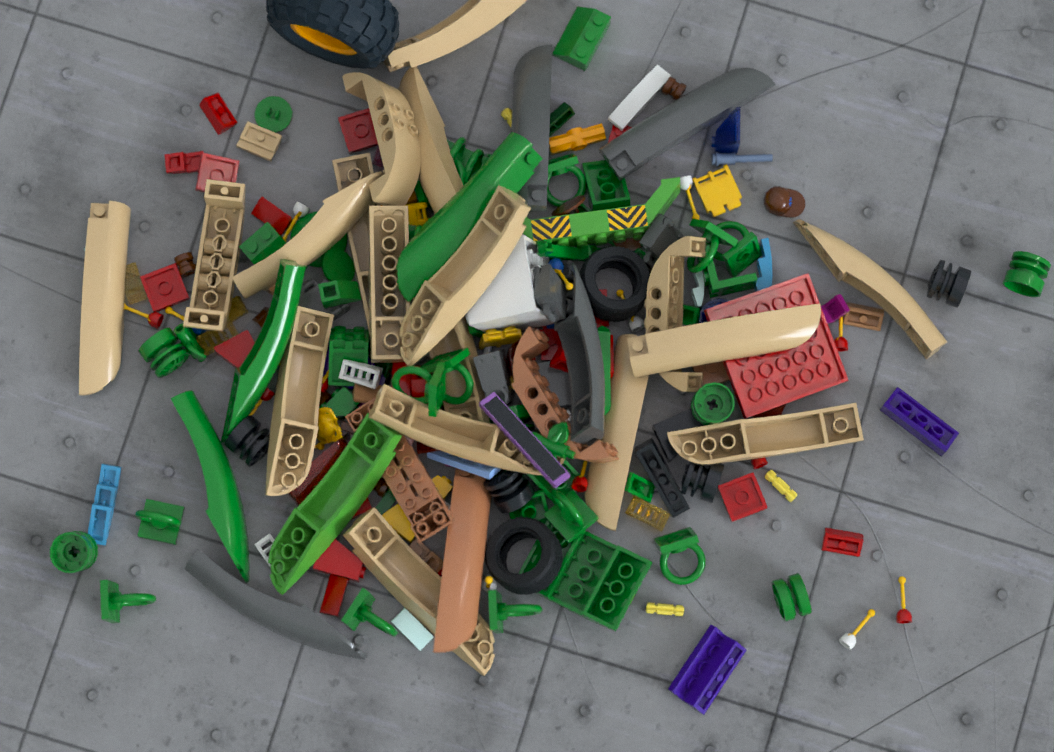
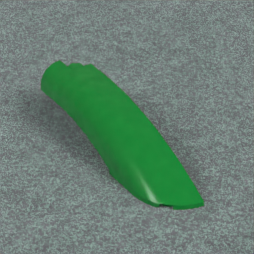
(444, 232)
(263, 359)
(222, 489)

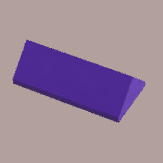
(919, 421)

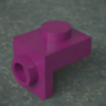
(835, 309)

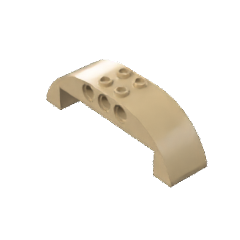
(395, 137)
(217, 256)
(665, 301)

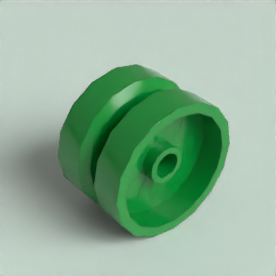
(791, 597)

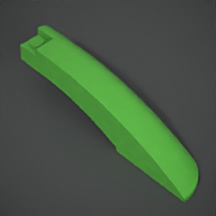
(331, 503)

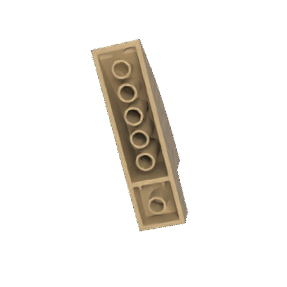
(386, 304)

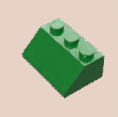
(582, 37)

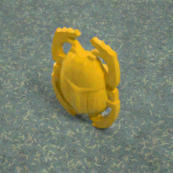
(328, 426)

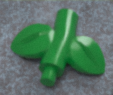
(189, 341)
(556, 441)

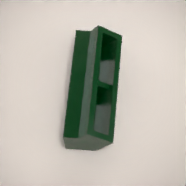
(557, 114)

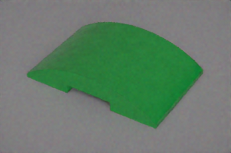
(594, 578)

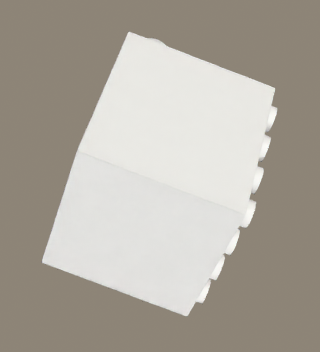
(511, 293)

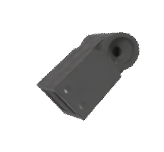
(495, 375)

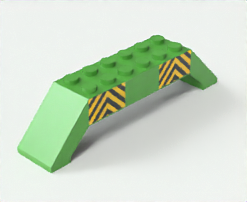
(605, 224)

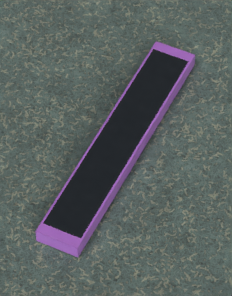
(524, 440)

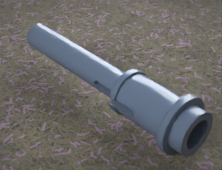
(731, 158)

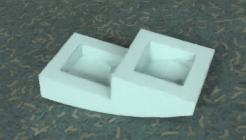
(698, 292)
(412, 629)

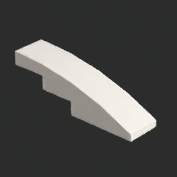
(639, 97)

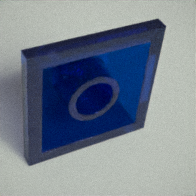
(728, 134)

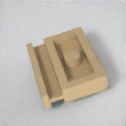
(259, 141)

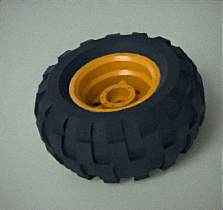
(338, 30)

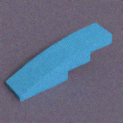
(764, 266)
(104, 503)

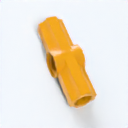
(577, 139)

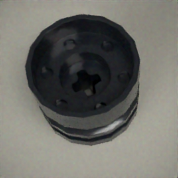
(948, 283)
(246, 437)
(702, 479)
(509, 490)

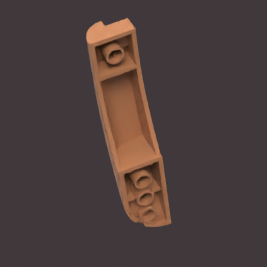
(462, 562)

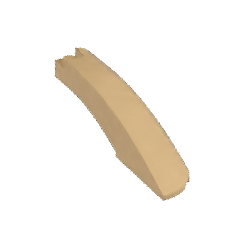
(437, 170)
(318, 236)
(464, 276)
(873, 281)
(103, 295)
(449, 432)

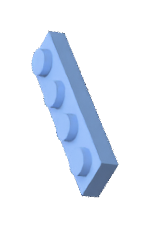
(469, 466)

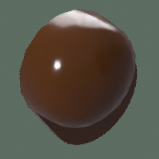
(784, 202)

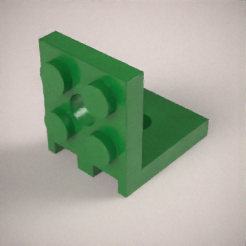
(727, 286)
(348, 345)

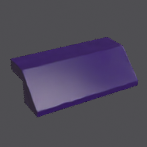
(707, 669)

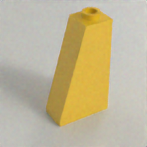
(398, 519)

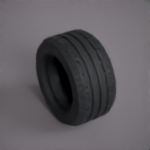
(625, 261)
(502, 541)

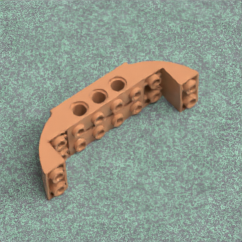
(530, 383)
(411, 484)

